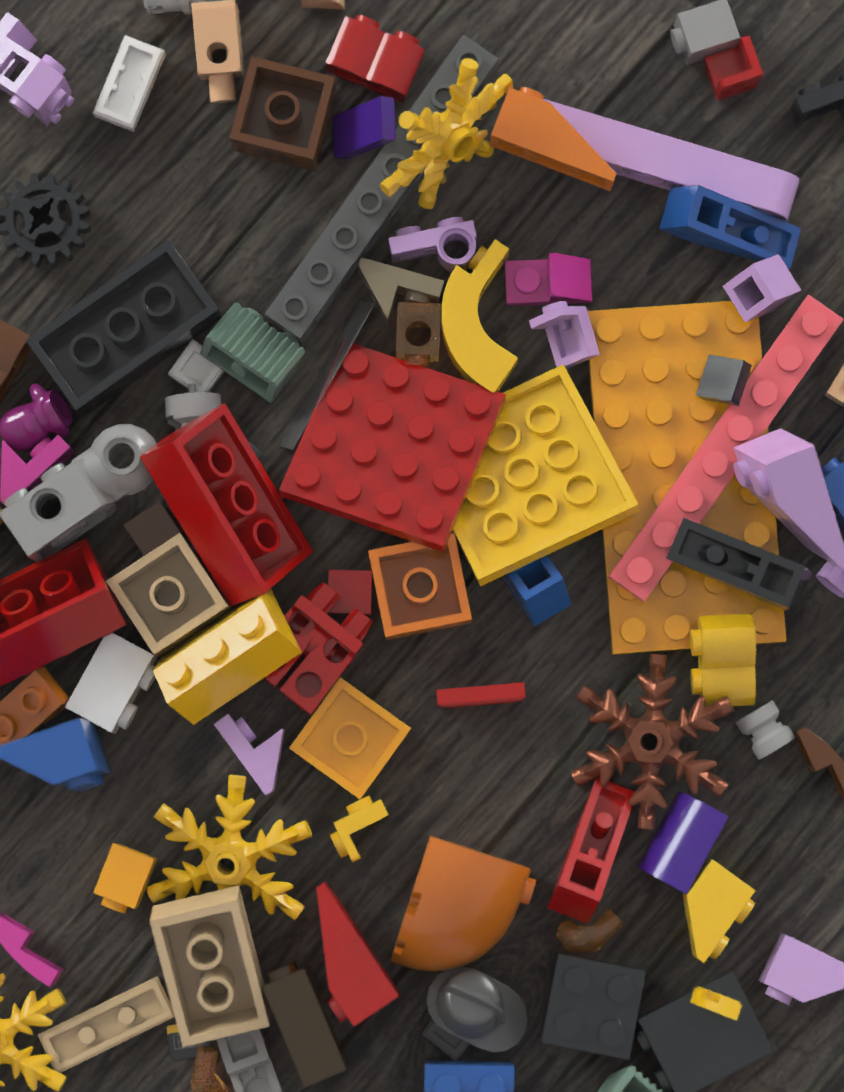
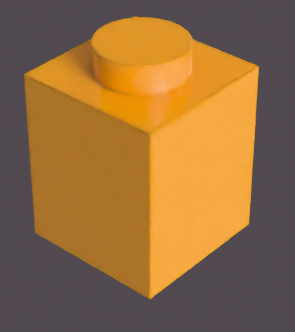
(124, 877)

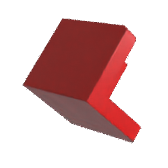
(734, 69)

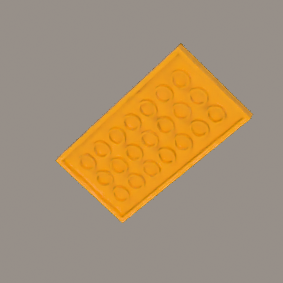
(653, 428)

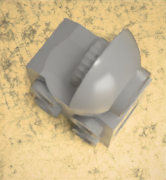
(84, 488)

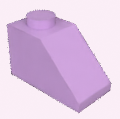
(800, 972)

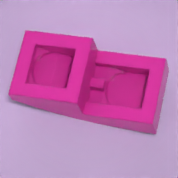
(15, 939)

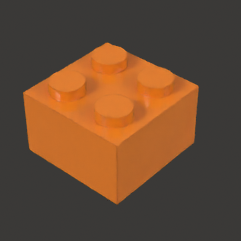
(419, 588)

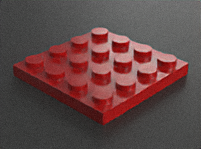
(393, 447)

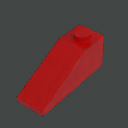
(591, 851)

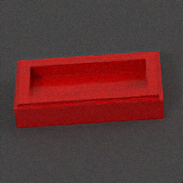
(480, 695)

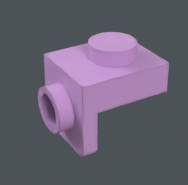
(568, 333)

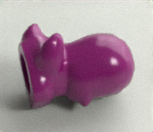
(32, 422)

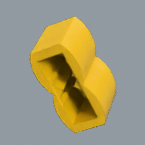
(725, 658)

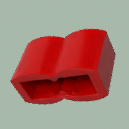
(375, 58)

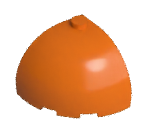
(459, 907)

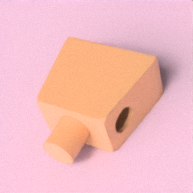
(218, 28)

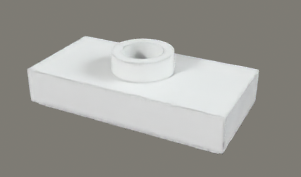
(129, 83)

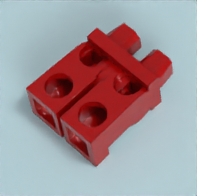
(324, 643)

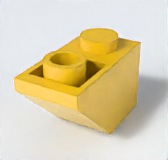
(712, 906)

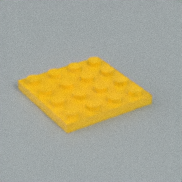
(540, 480)

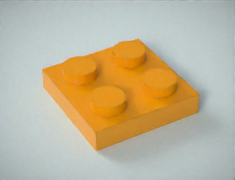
(350, 738)

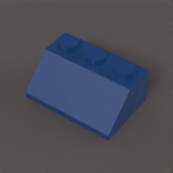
(62, 755)

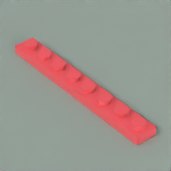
(714, 461)

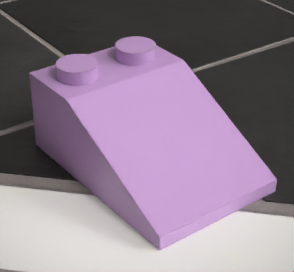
(790, 484)

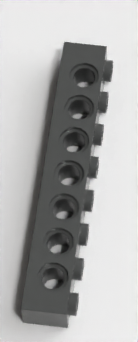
(366, 210)

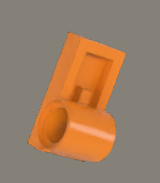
(31, 705)

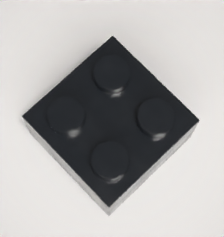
(592, 1005)

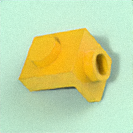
(361, 814)

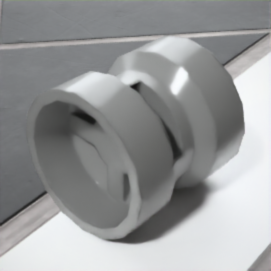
(766, 731)

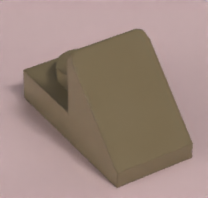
(387, 281)

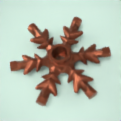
(668, 737)

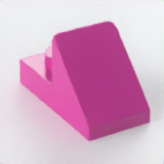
(548, 281)
(19, 475)

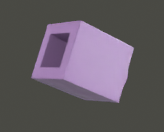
(761, 288)

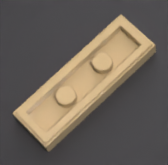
(107, 1024)

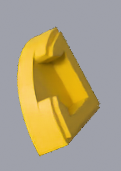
(716, 1002)

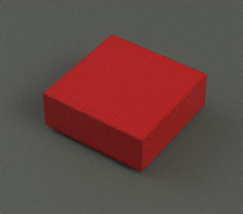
(354, 589)

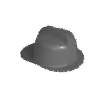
(477, 1009)

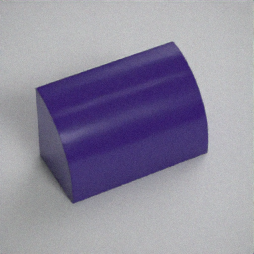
(682, 842)

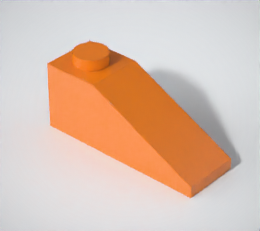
(540, 134)

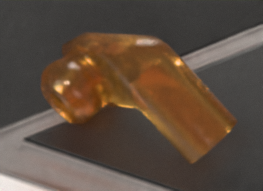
(588, 938)
(204, 1075)

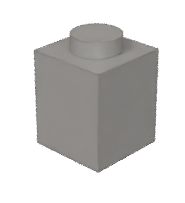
(704, 31)

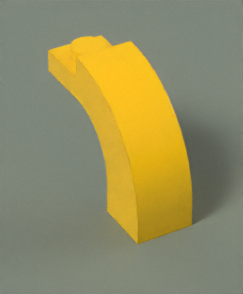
(465, 340)

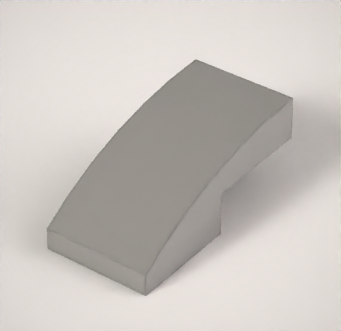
(249, 1062)

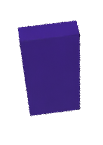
(364, 128)

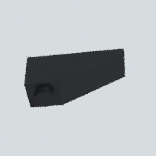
(740, 565)

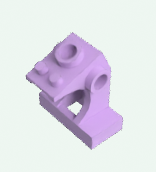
(41, 85)

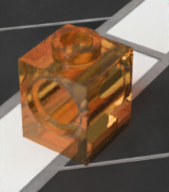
(418, 315)

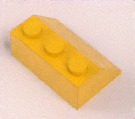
(226, 657)

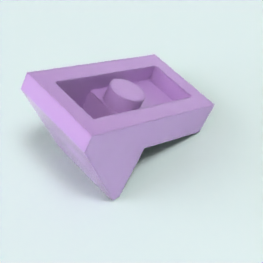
(260, 761)

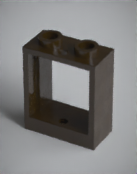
(305, 1023)

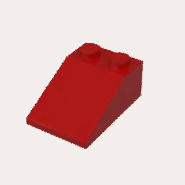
(353, 970)

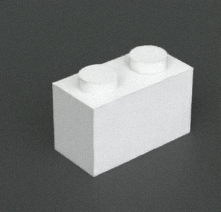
(113, 683)

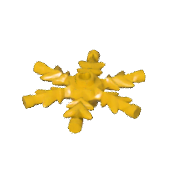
(446, 134)
(233, 847)
(31, 1014)

